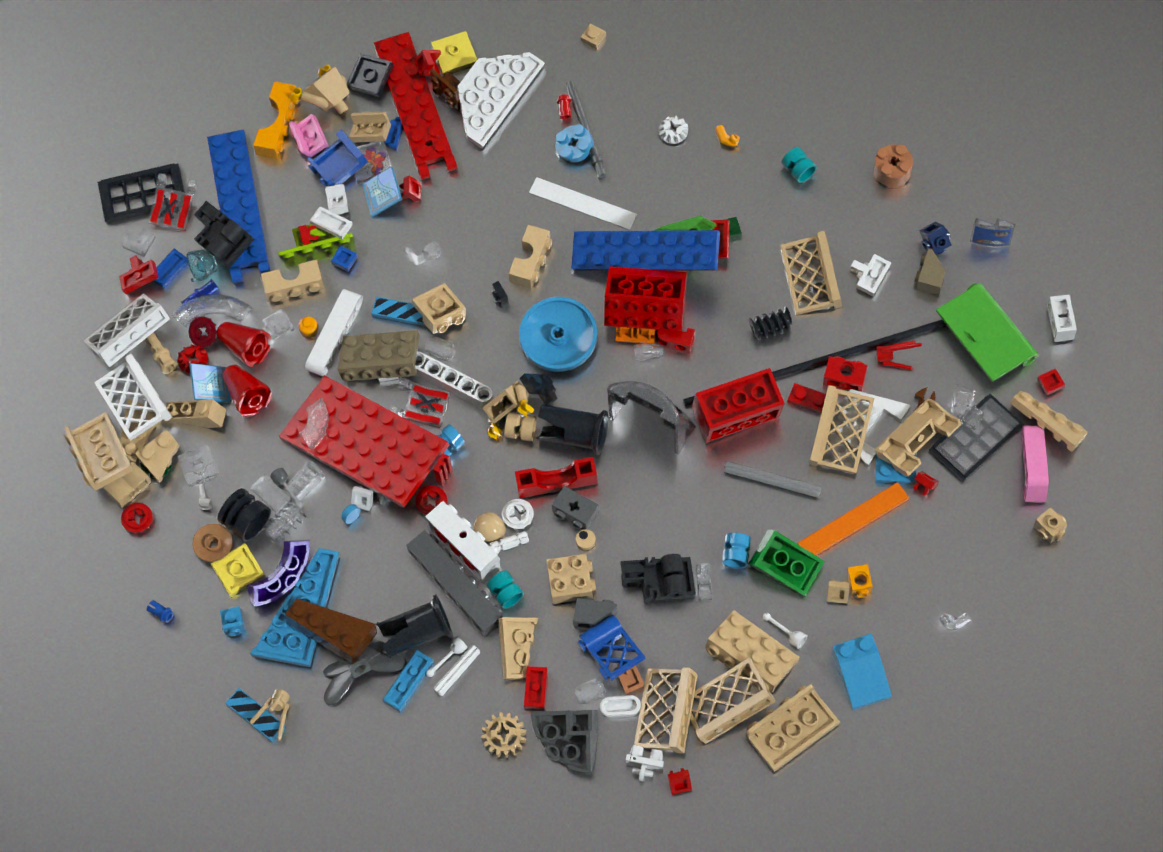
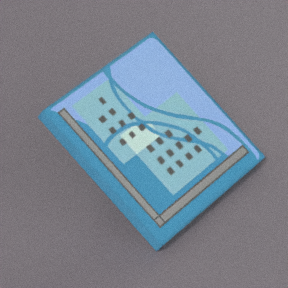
(382, 191)
(209, 383)

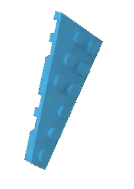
(285, 642)

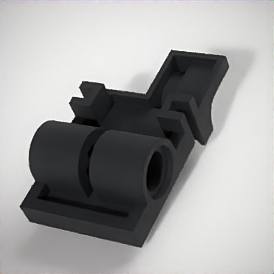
(221, 235)
(664, 577)

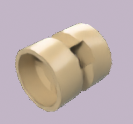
(525, 431)

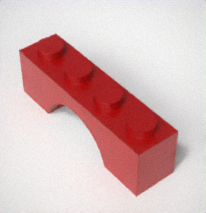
(536, 482)

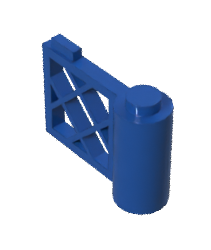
(604, 637)

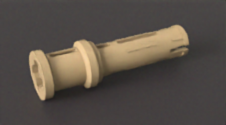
(161, 354)

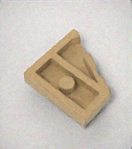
(158, 454)

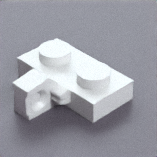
(870, 273)

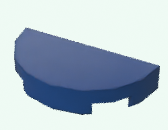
(394, 134)

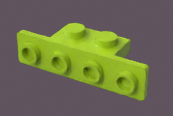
(323, 241)

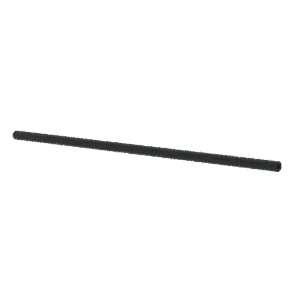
(849, 351)

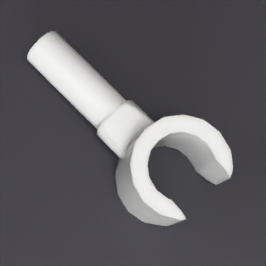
(205, 503)

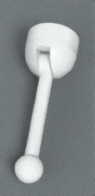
(797, 638)
(457, 646)

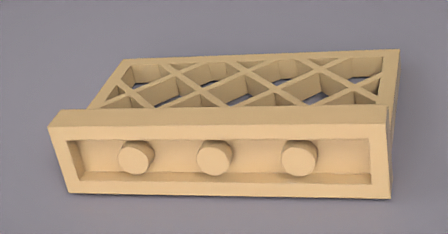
(827, 269)
(826, 422)
(739, 712)
(681, 714)

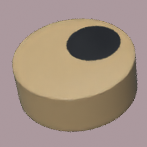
(585, 539)

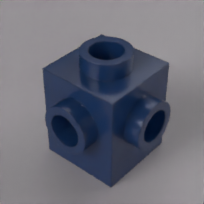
(935, 237)

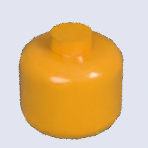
(308, 327)

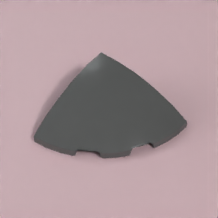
(568, 736)

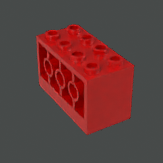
(645, 298)
(737, 405)

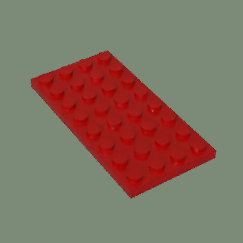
(368, 442)

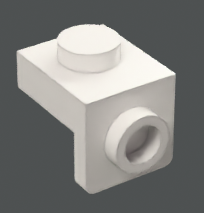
(337, 199)

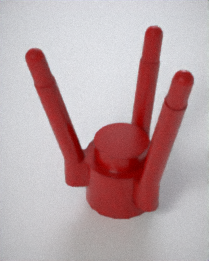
(885, 353)

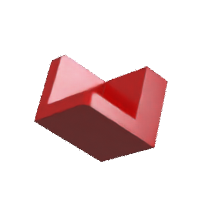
(426, 61)

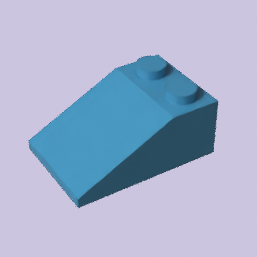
(861, 671)

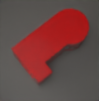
(677, 340)

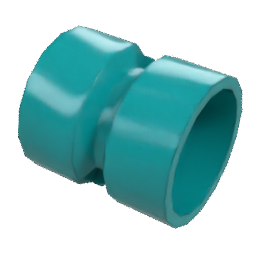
(799, 164)
(503, 587)

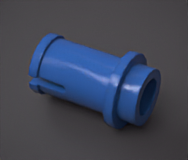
(160, 611)

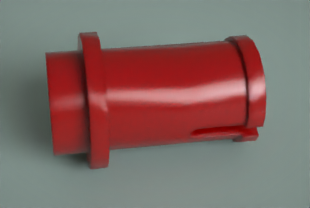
(564, 106)

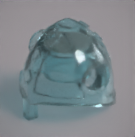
(205, 264)

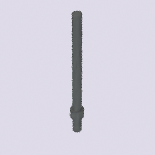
(595, 158)

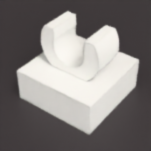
(362, 498)

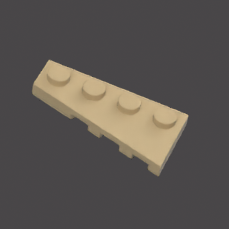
(1047, 418)

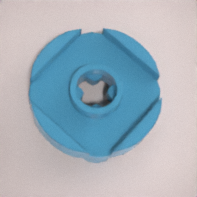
(567, 136)

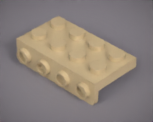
(98, 451)
(740, 639)
(791, 727)

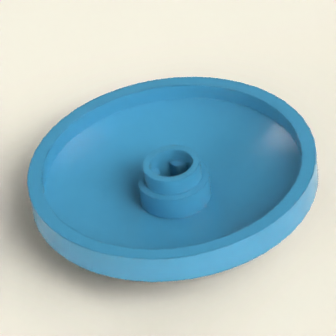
(562, 319)

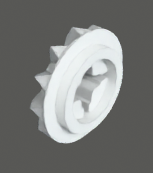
(668, 135)
(522, 507)

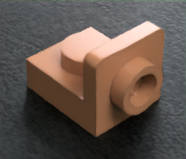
(630, 679)

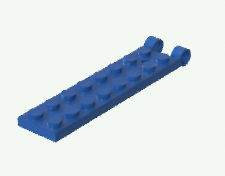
(238, 196)

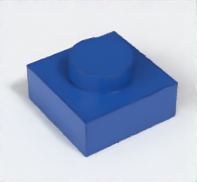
(344, 258)

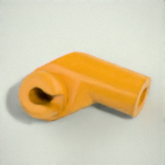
(729, 140)

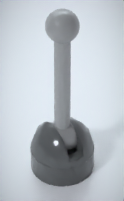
(280, 477)

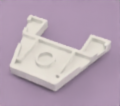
(892, 408)

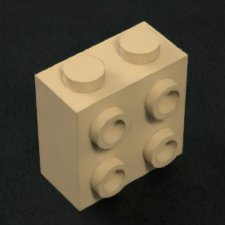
(570, 578)

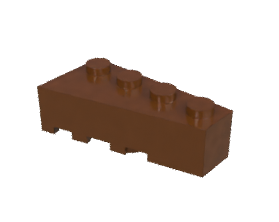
(334, 630)

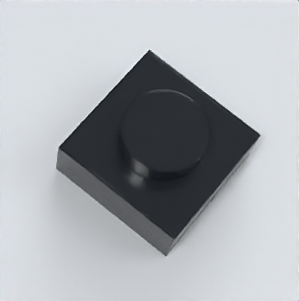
(498, 294)

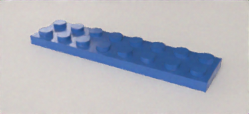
(646, 250)

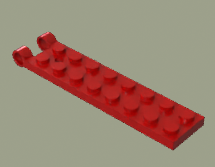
(415, 105)

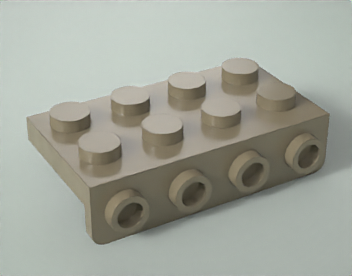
(378, 355)

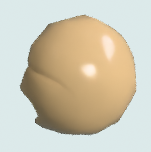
(490, 526)

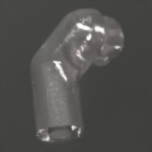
(953, 622)

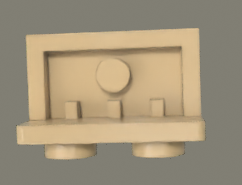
(369, 127)

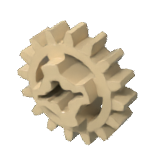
(511, 734)

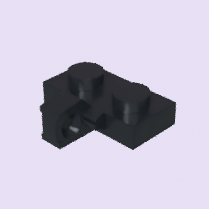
(540, 385)

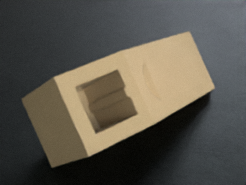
(197, 413)

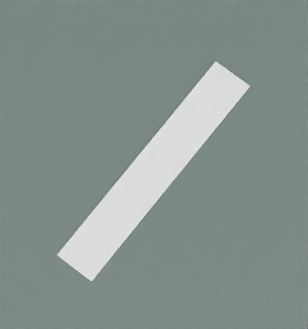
(583, 203)

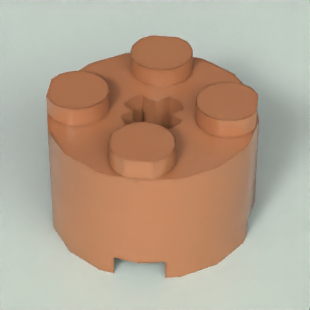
(893, 166)

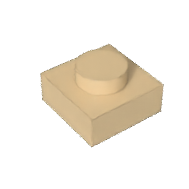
(593, 36)

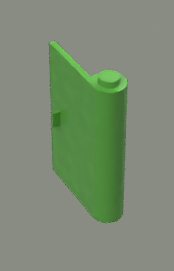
(987, 332)

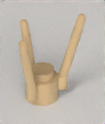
(277, 702)

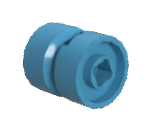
(453, 437)
(736, 550)

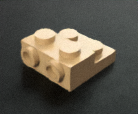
(440, 308)

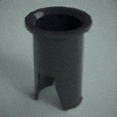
(574, 427)
(415, 627)

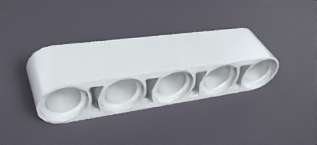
(333, 332)
(456, 387)

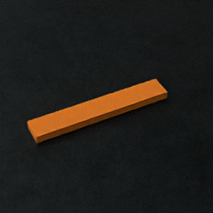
(855, 520)

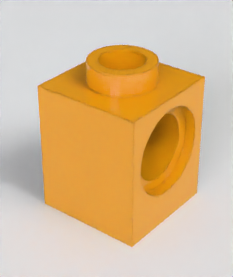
(859, 572)

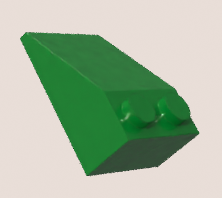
(786, 562)

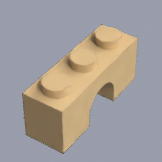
(525, 271)
(307, 281)

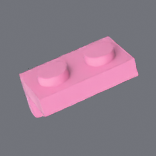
(308, 136)

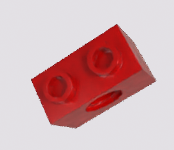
(853, 381)

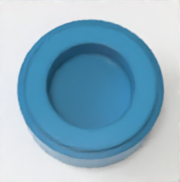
(350, 514)

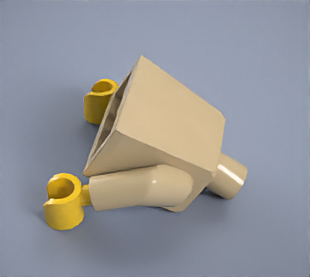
(325, 91)
(504, 403)

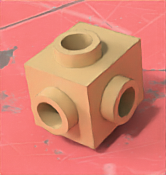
(1050, 525)

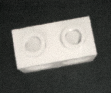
(1061, 318)

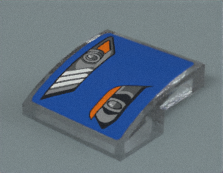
(992, 234)

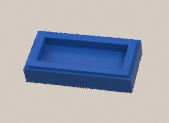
(170, 267)

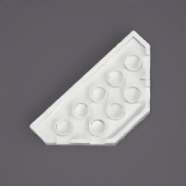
(492, 91)

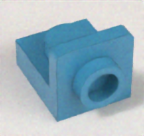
(232, 621)

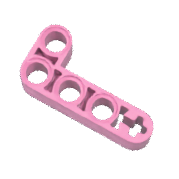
(1035, 464)

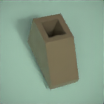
(932, 274)

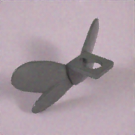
(345, 672)

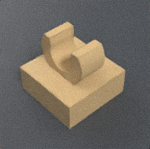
(838, 592)

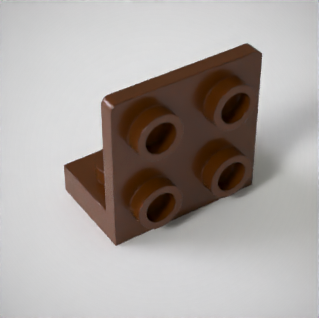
(446, 88)

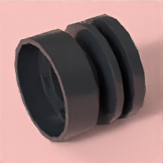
(244, 514)

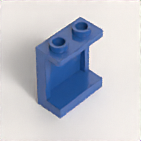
(338, 161)

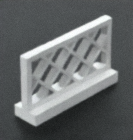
(127, 338)
(144, 386)

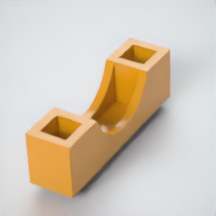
(270, 139)

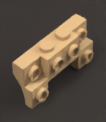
(914, 434)

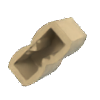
(128, 486)

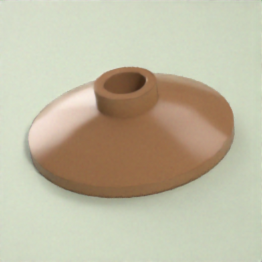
(212, 534)

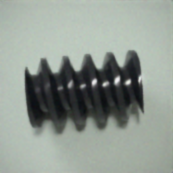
(771, 323)

